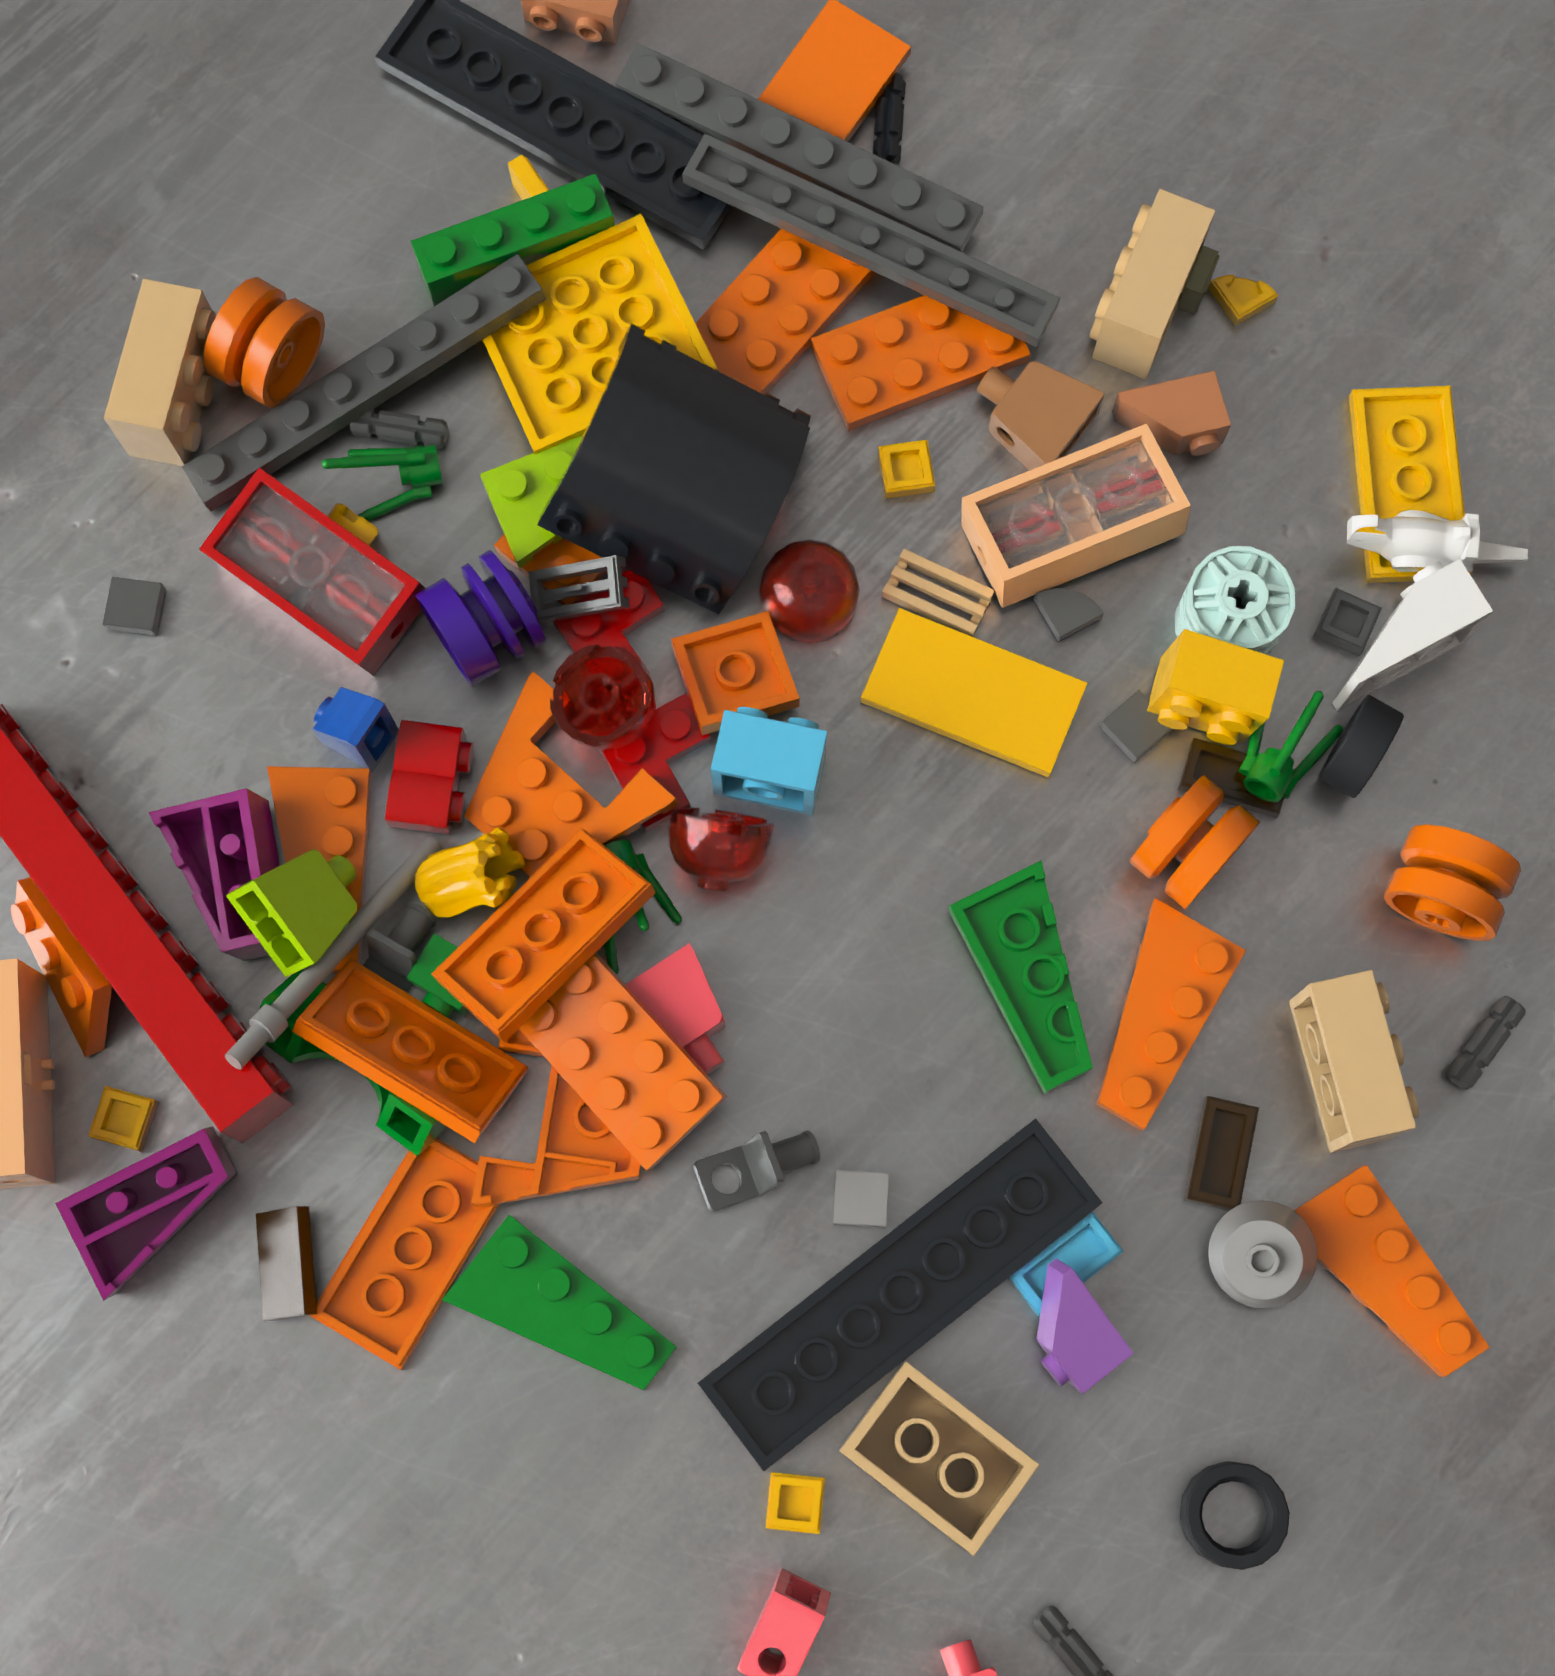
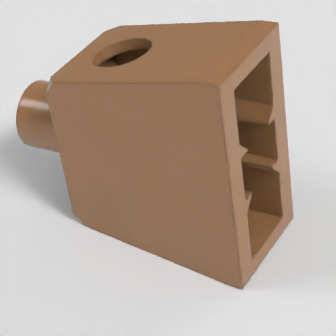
(1039, 412)

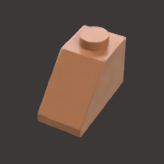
(1180, 413)

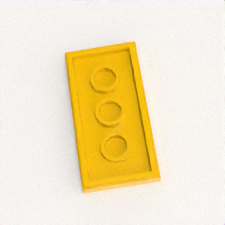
(1405, 459)
(973, 692)

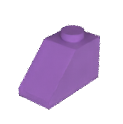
(1076, 1332)

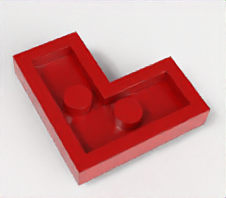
(613, 626)
(667, 738)

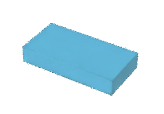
(1083, 1247)

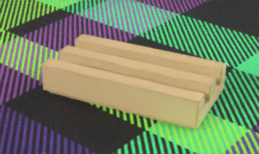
(945, 576)

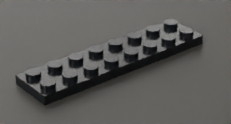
(553, 111)
(899, 1294)

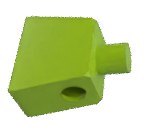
(298, 908)

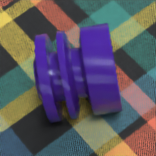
(481, 617)

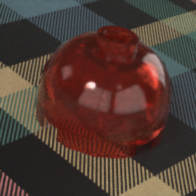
(809, 591)
(603, 697)
(719, 845)

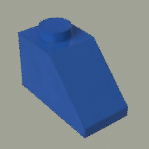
(355, 727)

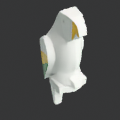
(1420, 539)

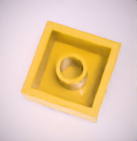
(1214, 687)

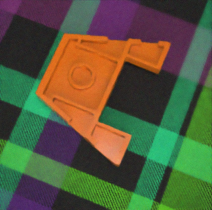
(540, 801)
(572, 1149)

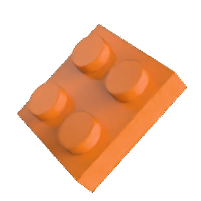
(733, 669)

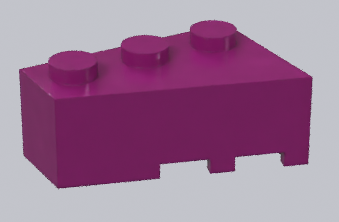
(219, 848)
(141, 1207)

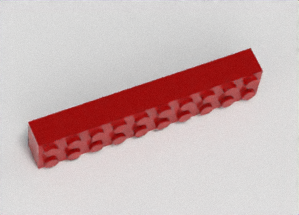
(128, 942)

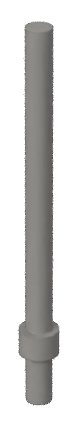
(272, 1020)

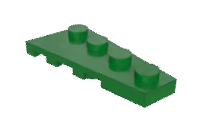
(1022, 962)
(547, 1299)

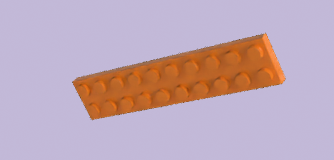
(753, 337)

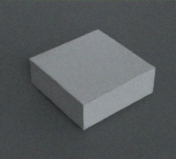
(861, 1198)

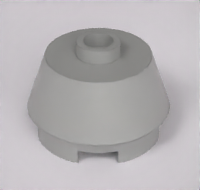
(1262, 1254)

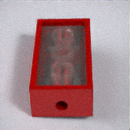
(315, 571)

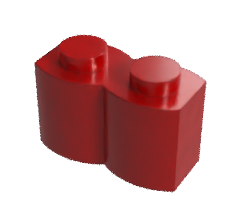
(427, 777)

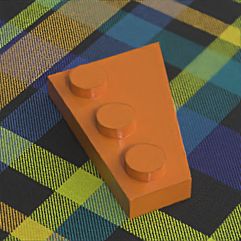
(69, 970)

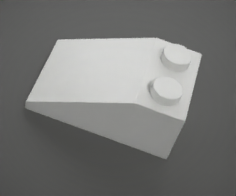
(1431, 619)

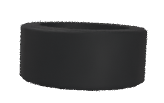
(1361, 746)
(1276, 1515)

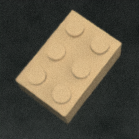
(1149, 282)
(162, 374)
(1353, 1061)
(939, 1458)

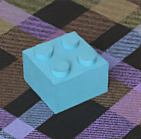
(769, 760)

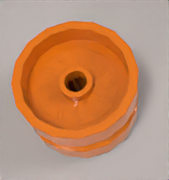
(263, 342)
(1194, 841)
(1452, 882)

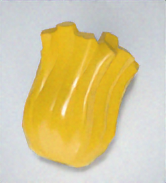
(469, 875)

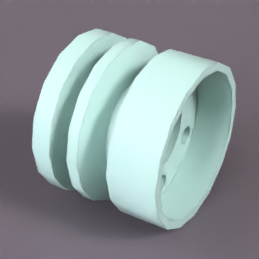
(1245, 573)

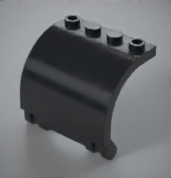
(678, 472)

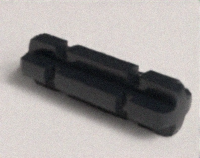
(890, 120)

